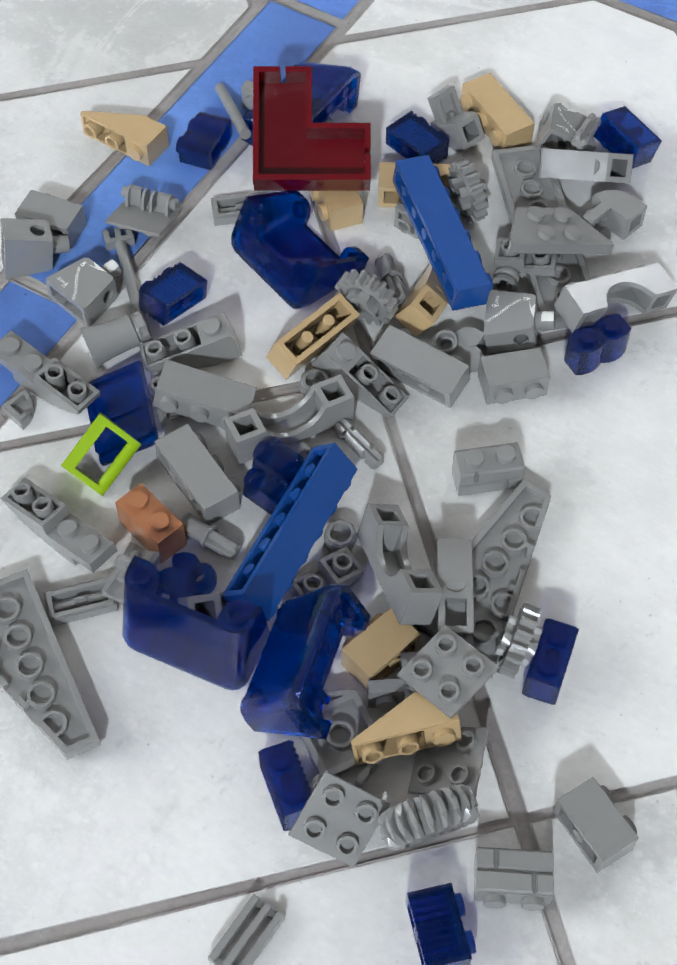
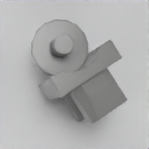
(115, 584)

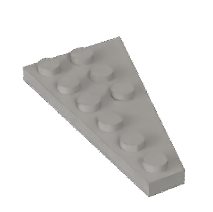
(501, 562)
(37, 672)

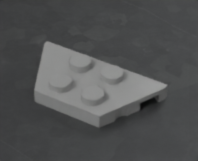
(554, 232)
(335, 753)

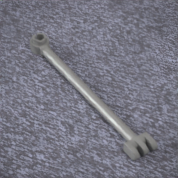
(120, 244)

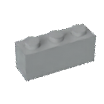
(421, 365)
(201, 394)
(198, 474)

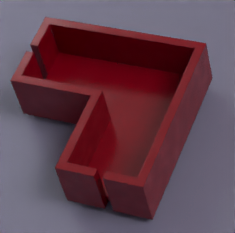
(300, 154)

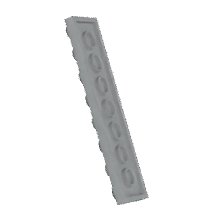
(521, 187)

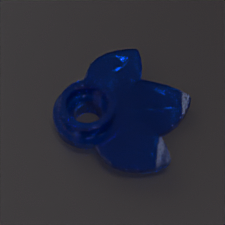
(181, 578)

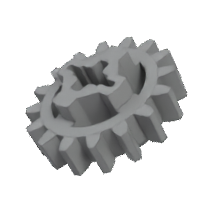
(468, 190)
(368, 296)
(519, 640)

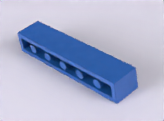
(442, 233)
(292, 529)

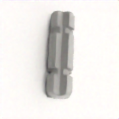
(586, 131)
(359, 443)

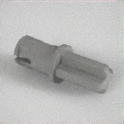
(391, 276)
(210, 537)

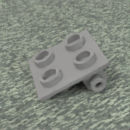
(145, 211)
(447, 671)
(450, 764)
(338, 818)

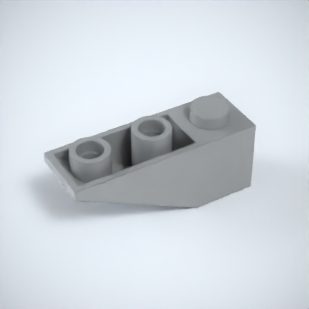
(585, 165)
(195, 345)
(361, 375)

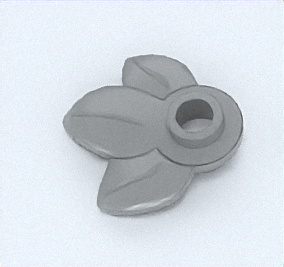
(463, 343)

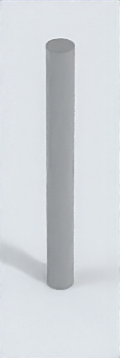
(232, 111)

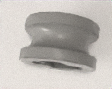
(505, 279)

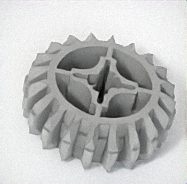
(428, 817)

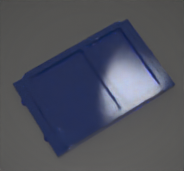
(126, 403)

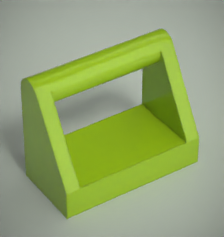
(85, 444)

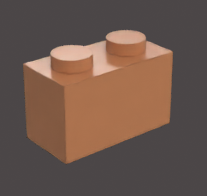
(151, 522)

